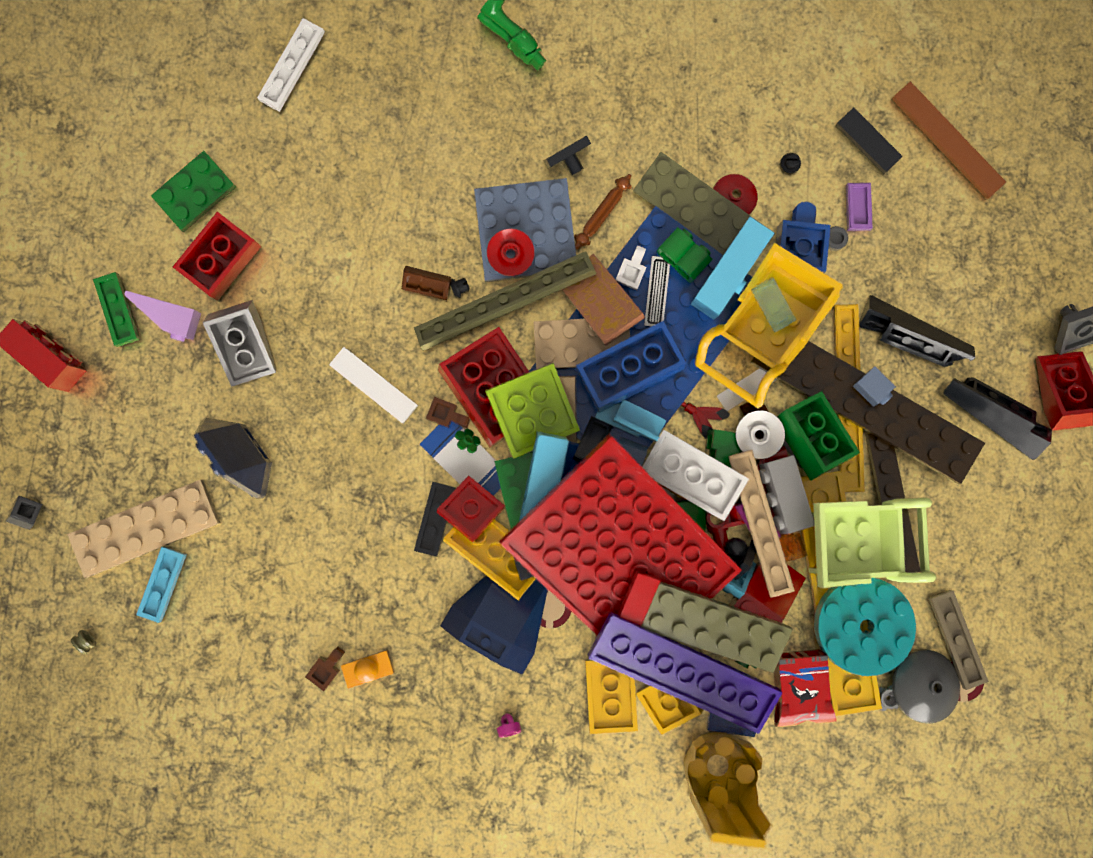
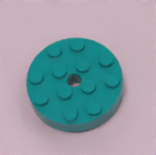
(889, 626)

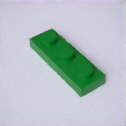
(116, 309)

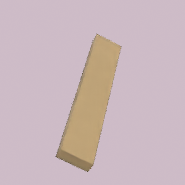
(762, 526)

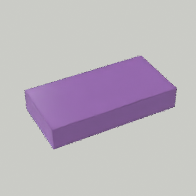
(859, 206)

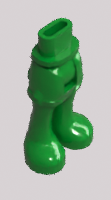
(517, 38)

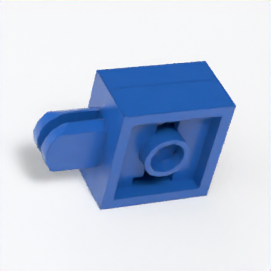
(805, 237)

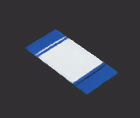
(460, 463)

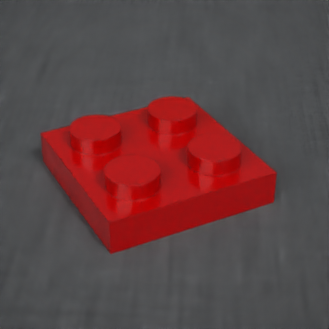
(470, 508)

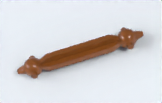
(602, 211)

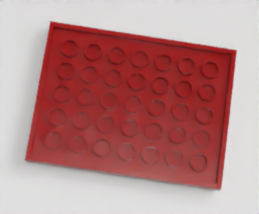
(605, 527)

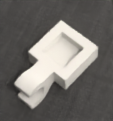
(631, 271)

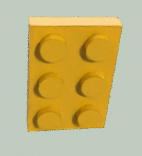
(610, 700)

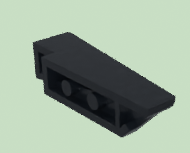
(913, 334)
(1001, 414)

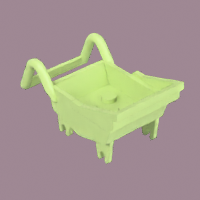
(867, 542)

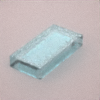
(773, 304)

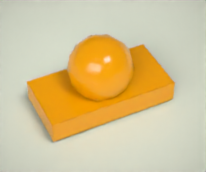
(367, 669)

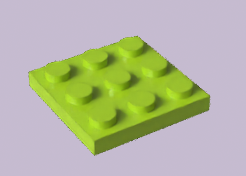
(532, 405)

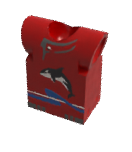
(804, 688)

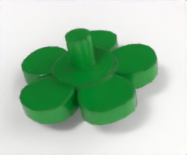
(466, 440)

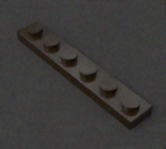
(890, 487)

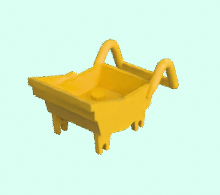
(810, 299)

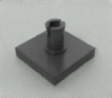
(1075, 329)

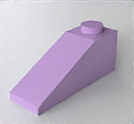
(171, 318)

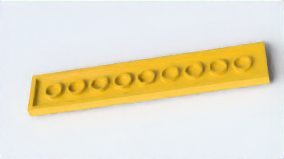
(848, 691)

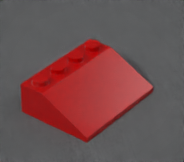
(477, 369)

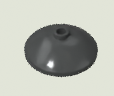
(915, 683)

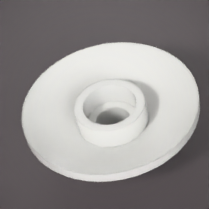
(772, 429)

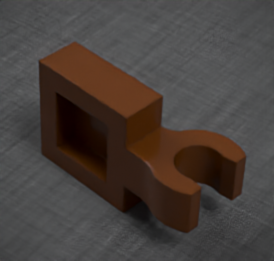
(444, 413)
(324, 670)

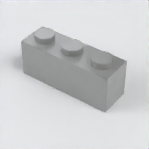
(786, 495)

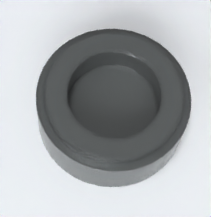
(838, 238)

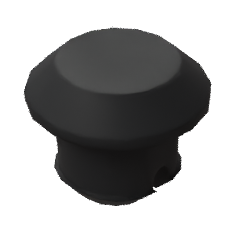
(790, 163)
(459, 287)

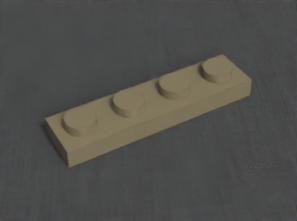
(958, 639)

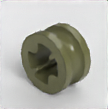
(83, 641)

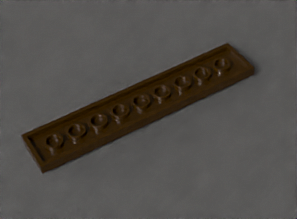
(897, 422)

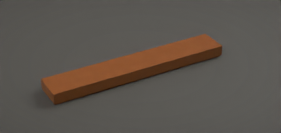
(948, 140)

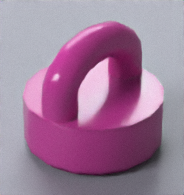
(509, 729)

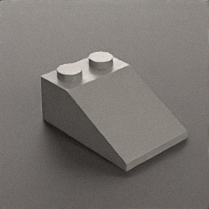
(240, 342)

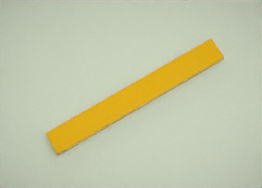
(848, 349)

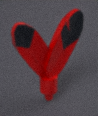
(701, 414)

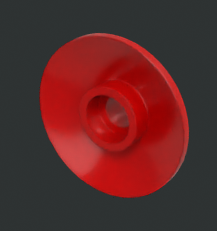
(741, 184)
(510, 240)

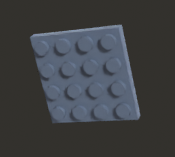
(534, 208)

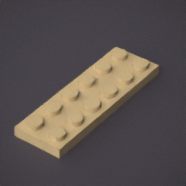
(143, 528)

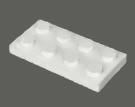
(694, 475)

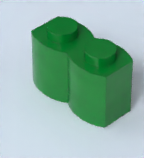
(684, 254)

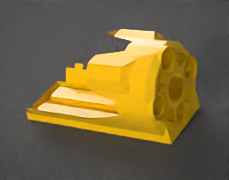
(730, 801)

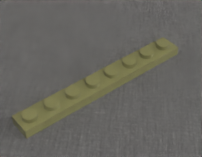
(504, 300)

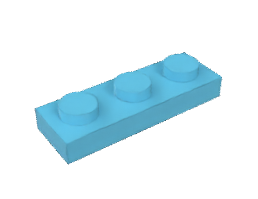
(161, 584)

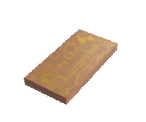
(604, 303)

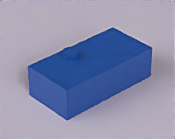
(631, 366)

